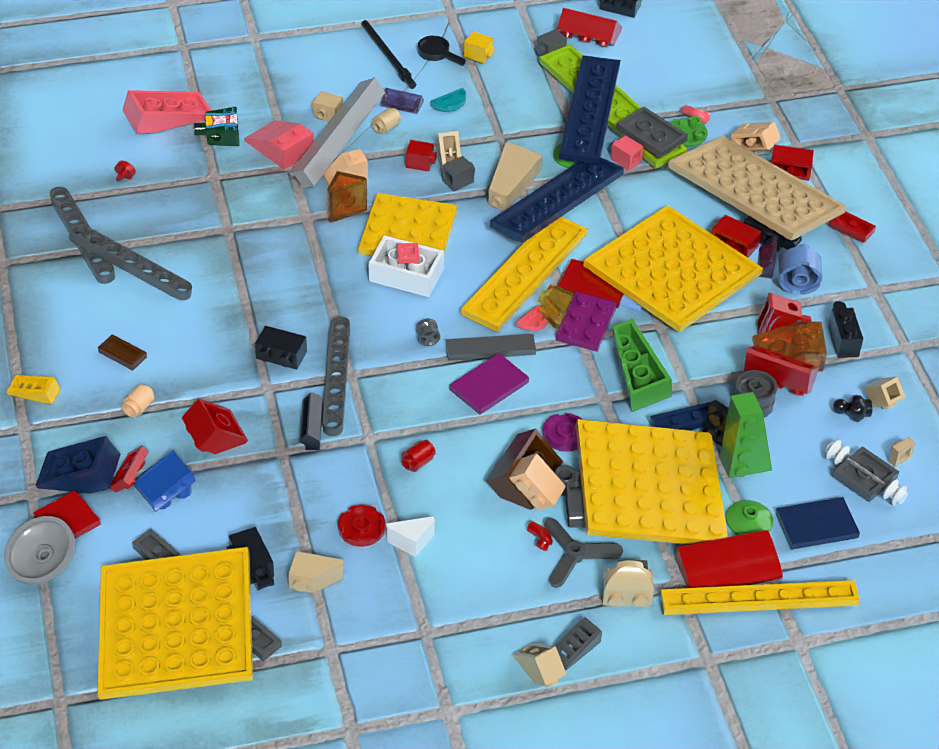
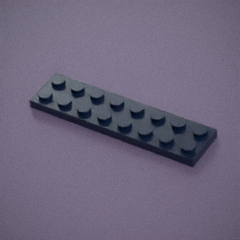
(590, 110)
(555, 199)

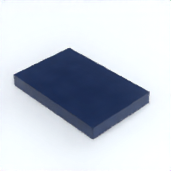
(817, 523)

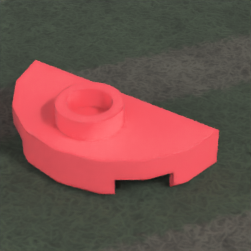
(533, 320)

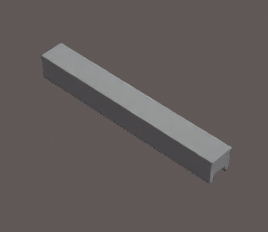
(337, 133)

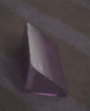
(402, 100)
(767, 256)

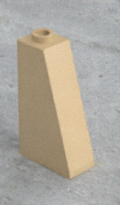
(513, 175)

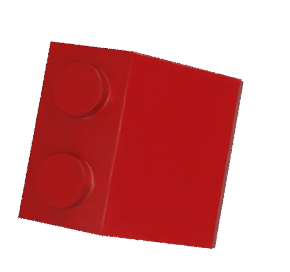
(213, 427)

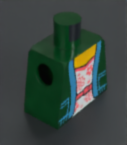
(220, 127)

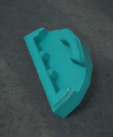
(450, 101)

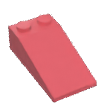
(163, 109)

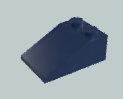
(80, 467)

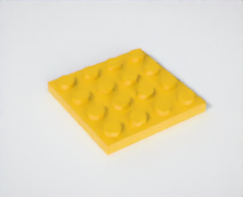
(408, 220)

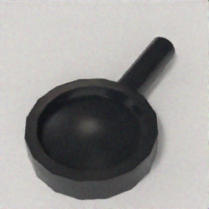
(437, 48)

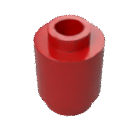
(418, 455)

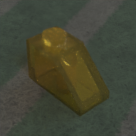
(555, 304)

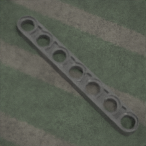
(75, 214)
(140, 262)
(336, 382)

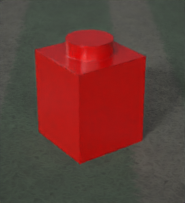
(420, 155)

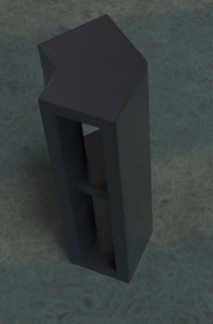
(311, 421)

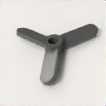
(576, 552)

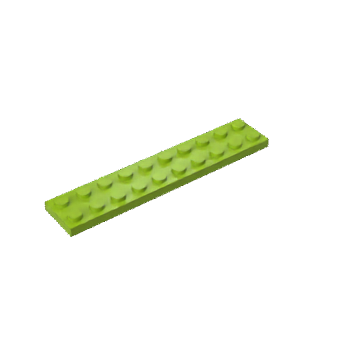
(565, 66)

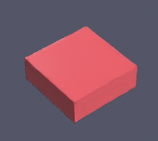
(407, 253)

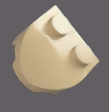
(628, 585)

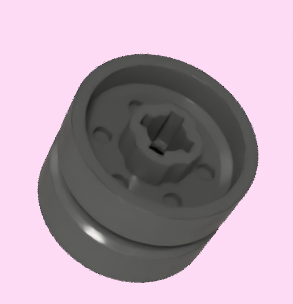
(762, 385)

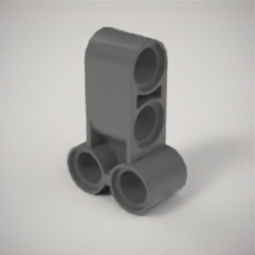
(572, 495)

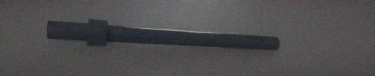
(403, 73)

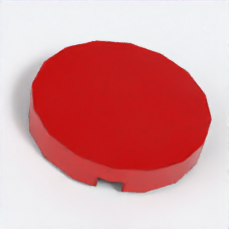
(361, 525)

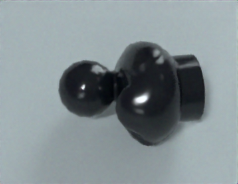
(856, 407)

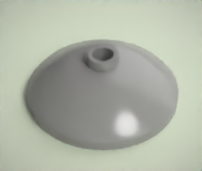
(33, 543)

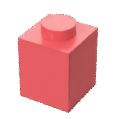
(627, 152)

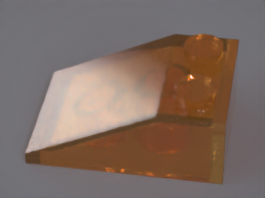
(797, 340)

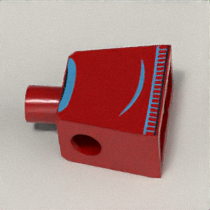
(779, 312)

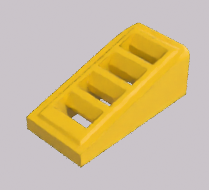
(46, 394)

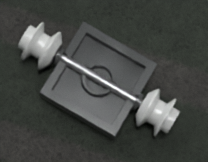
(866, 473)

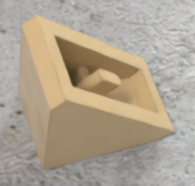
(448, 147)

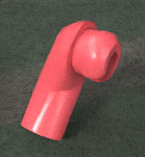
(691, 111)

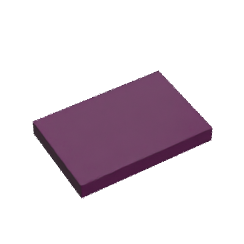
(489, 383)

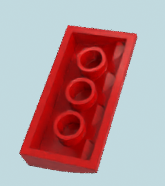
(730, 561)

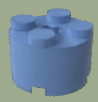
(800, 269)

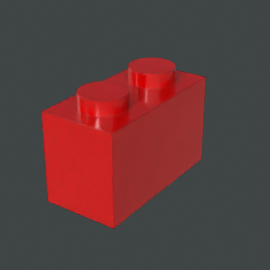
(793, 160)
(737, 235)

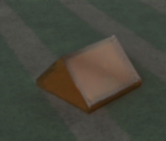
(346, 196)

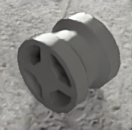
(428, 332)

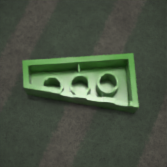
(640, 368)
(745, 438)

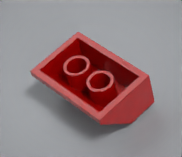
(589, 27)
(784, 369)

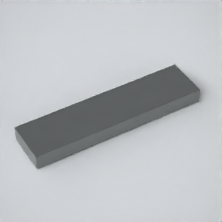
(490, 346)

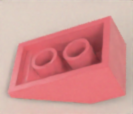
(282, 142)

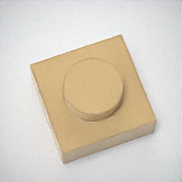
(901, 451)

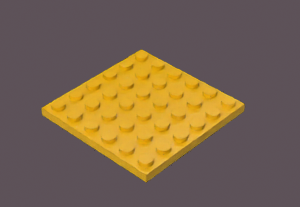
(673, 268)
(649, 483)
(175, 623)

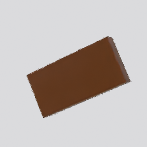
(122, 352)

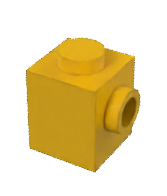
(478, 47)

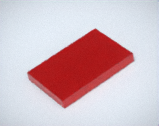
(582, 280)

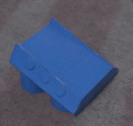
(165, 481)

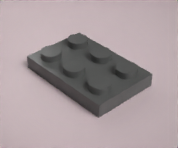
(652, 132)

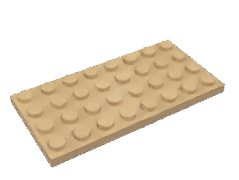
(757, 187)

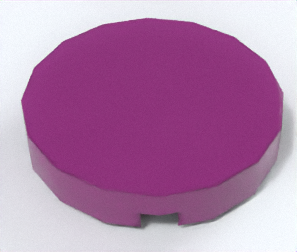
(561, 432)

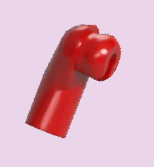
(542, 533)

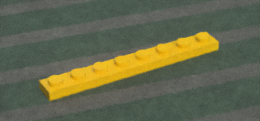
(759, 597)

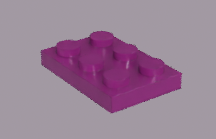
(586, 321)

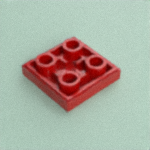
(73, 512)

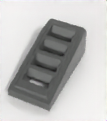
(588, 633)

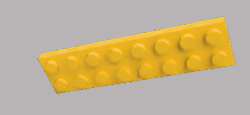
(523, 274)

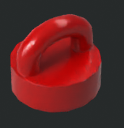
(124, 170)

